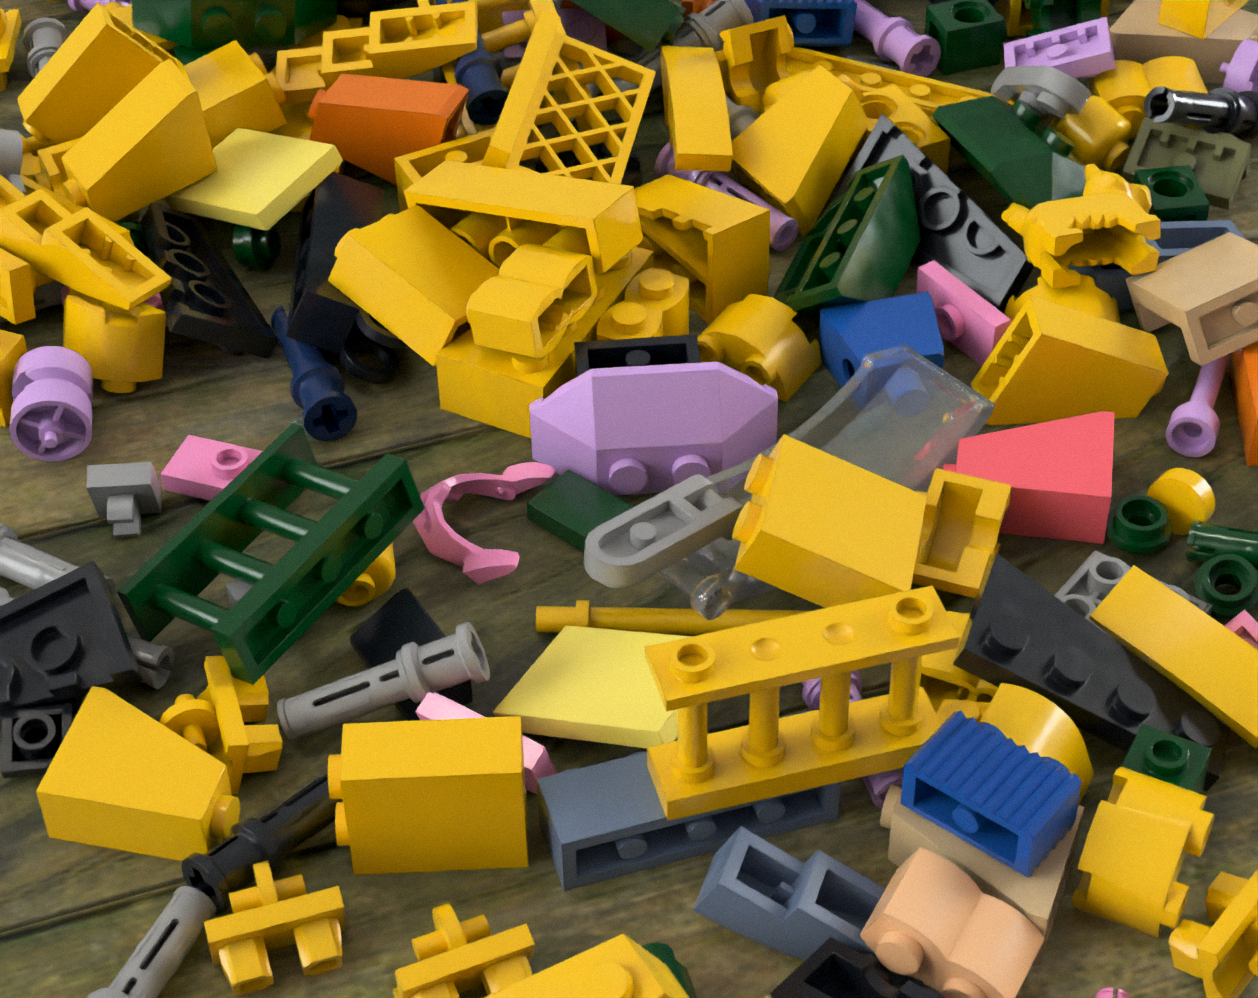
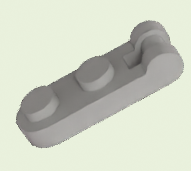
(1042, 88)
(659, 532)

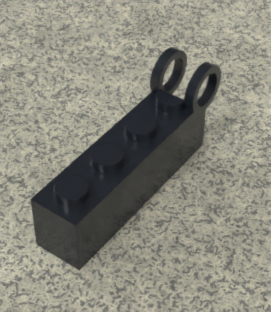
(317, 309)

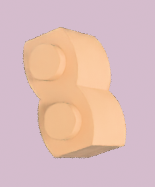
(949, 932)

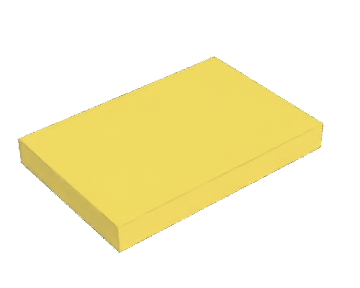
(257, 178)
(594, 690)

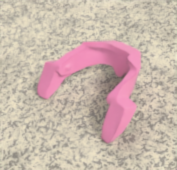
(445, 543)

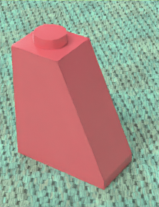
(1055, 471)

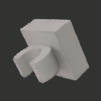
(124, 494)

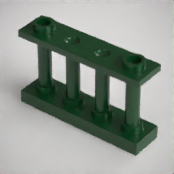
(303, 582)

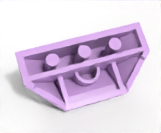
(653, 424)

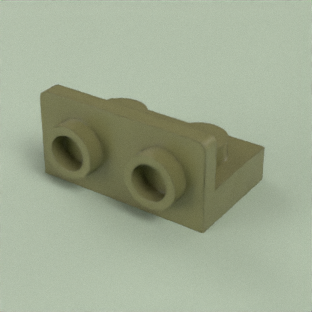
(1215, 158)

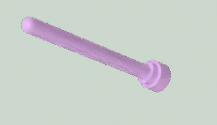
(1195, 424)

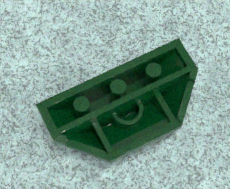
(223, 21)
(1013, 149)
(857, 244)

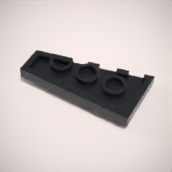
(1041, 644)

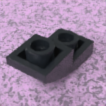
(34, 736)

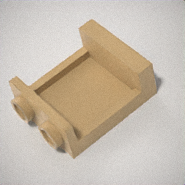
(1206, 294)

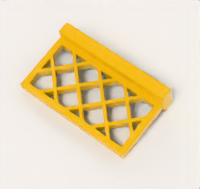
(532, 89)

